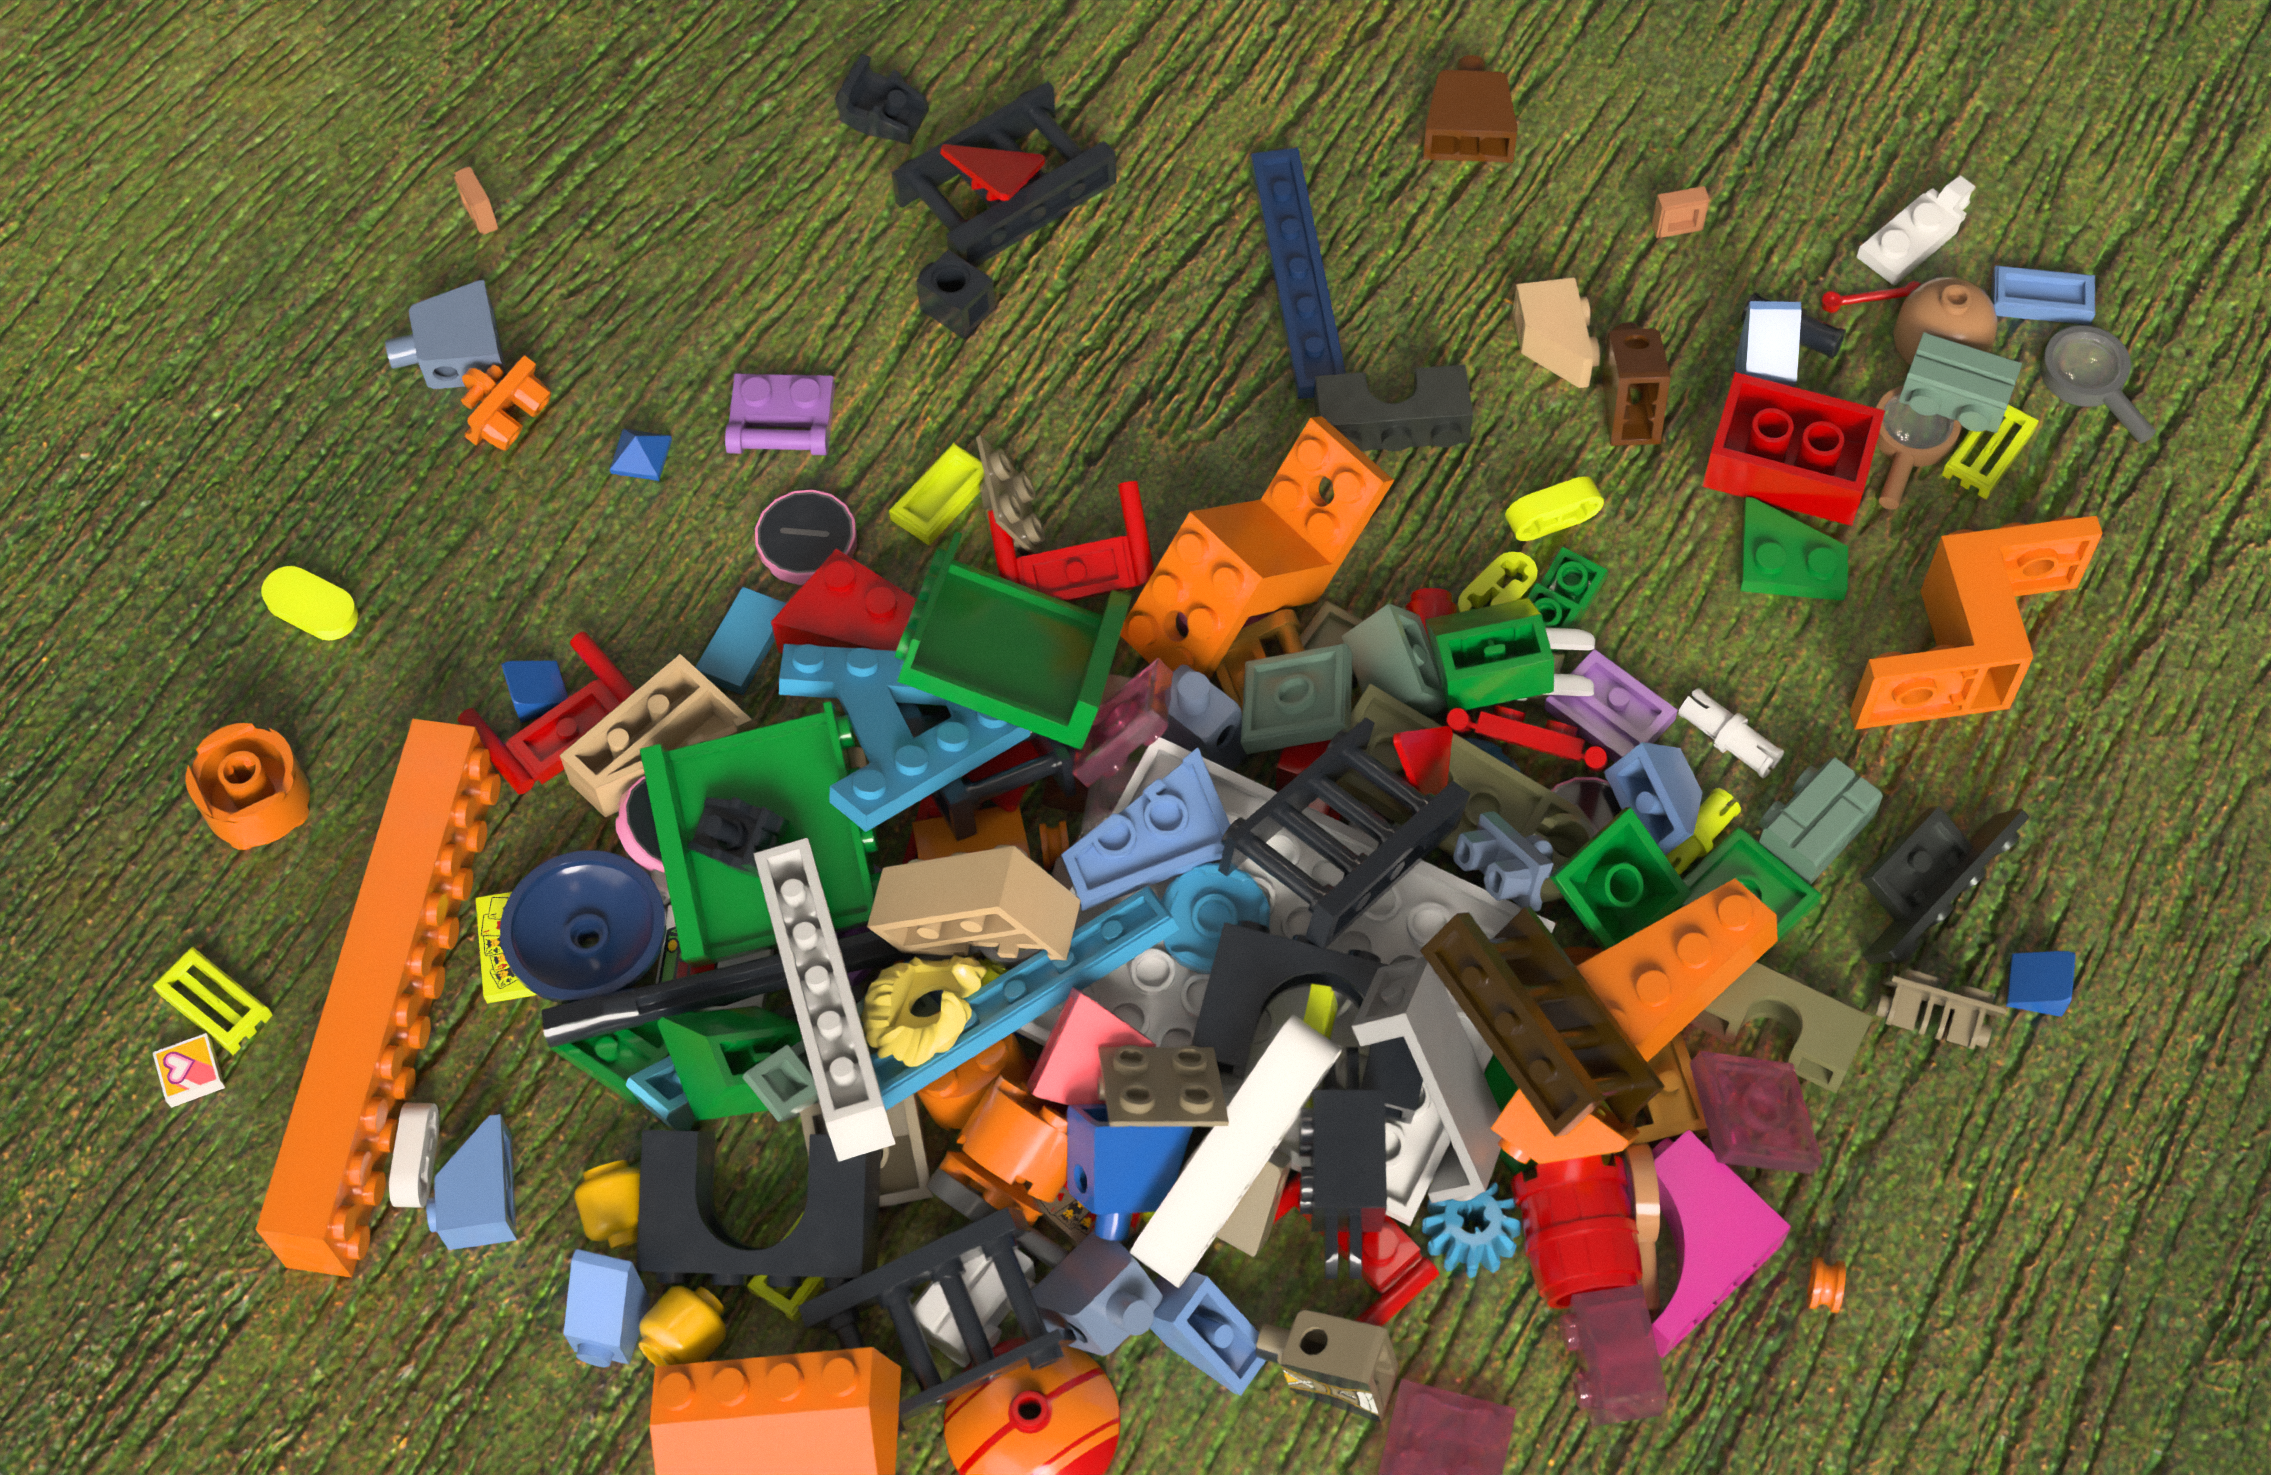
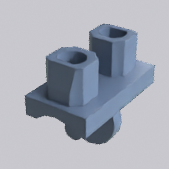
(1511, 863)

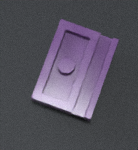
(1618, 713)

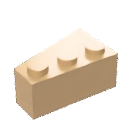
(670, 709)
(974, 901)

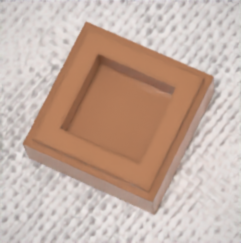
(475, 201)
(1680, 212)

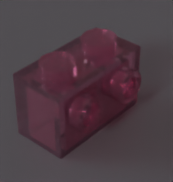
(1614, 1355)

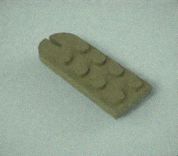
(1491, 786)

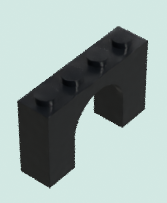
(1257, 968)
(685, 1235)

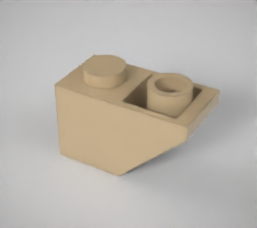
(1553, 329)

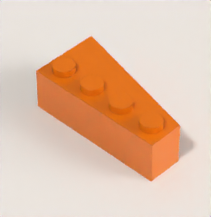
(1680, 964)

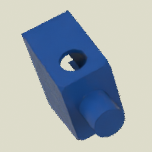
(1120, 1167)

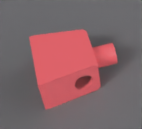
(1070, 1059)

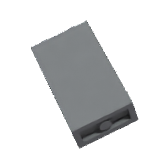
(1414, 1004)

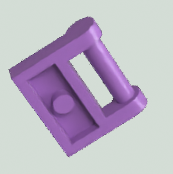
(780, 402)

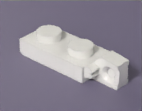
(1917, 231)

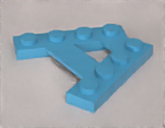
(900, 766)

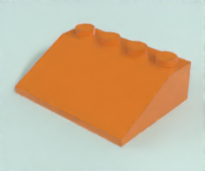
(778, 1415)

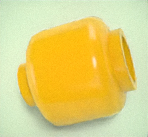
(610, 1203)
(682, 1327)

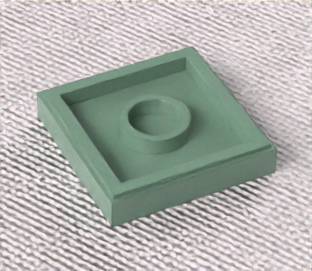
(1296, 698)

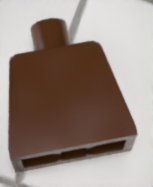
(1471, 115)
(1637, 361)

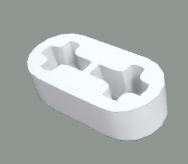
(414, 1155)

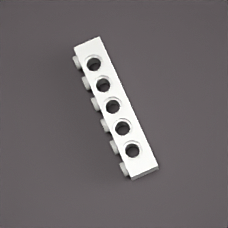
(823, 1001)

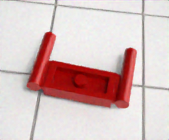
(1085, 568)
(1509, 726)
(537, 748)
(1389, 1261)

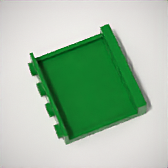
(1009, 649)
(775, 767)

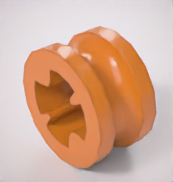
(1053, 843)
(1826, 1284)

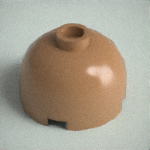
(1949, 310)

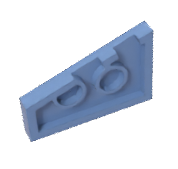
(1152, 839)

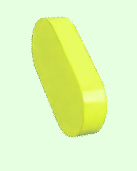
(309, 603)

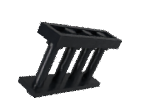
(1030, 208)
(961, 798)
(1364, 876)
(944, 1265)

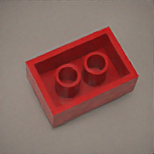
(1793, 448)

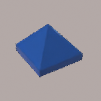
(641, 454)

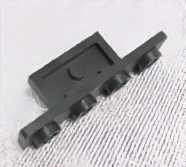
(1928, 871)

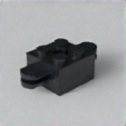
(1348, 1164)

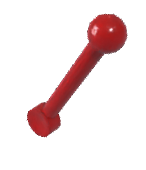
(1833, 301)

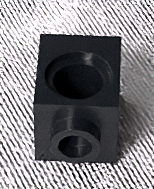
(955, 293)

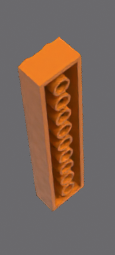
(380, 1002)

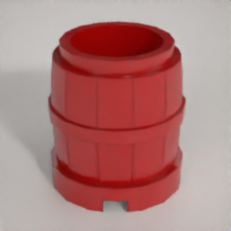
(1578, 1228)

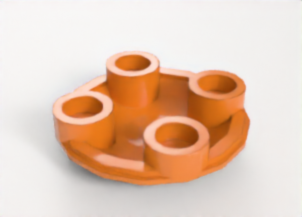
(994, 1189)

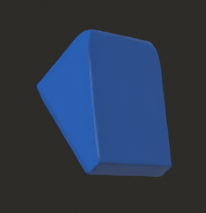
(534, 687)
(2041, 981)

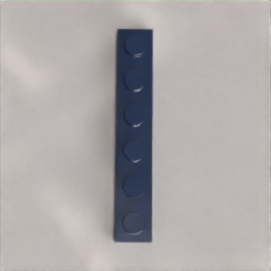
(1297, 268)

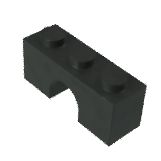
(1434, 414)

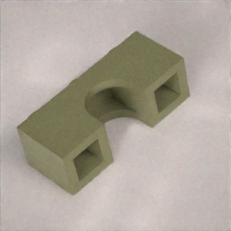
(1822, 1027)

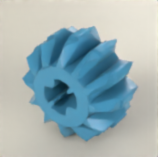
(1484, 1245)

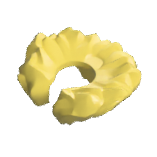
(892, 995)

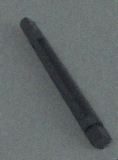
(695, 992)

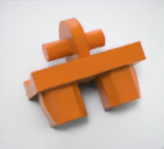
(490, 417)

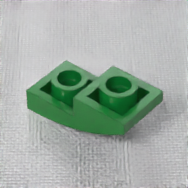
(1567, 590)

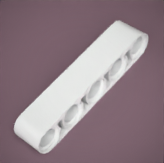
(1237, 1152)

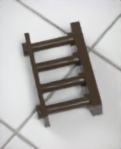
(1541, 1020)

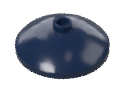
(577, 900)

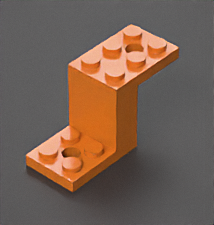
(1257, 552)
(1975, 622)

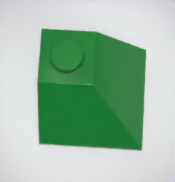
(1620, 881)

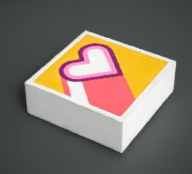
(188, 1070)

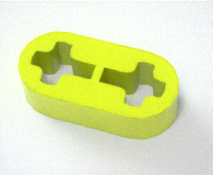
(1554, 508)
(1490, 582)

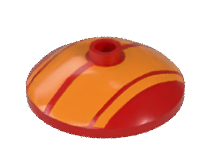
(1069, 1437)

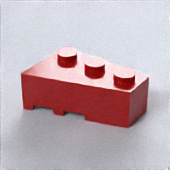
(844, 609)

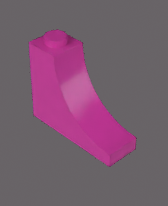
(1717, 1231)

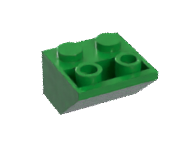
(1492, 654)
(717, 1049)

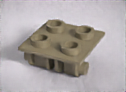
(1010, 498)
(1967, 1002)
(1161, 1086)

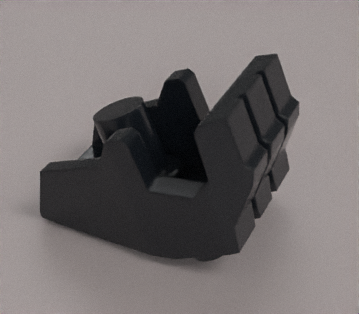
(880, 103)
(735, 831)

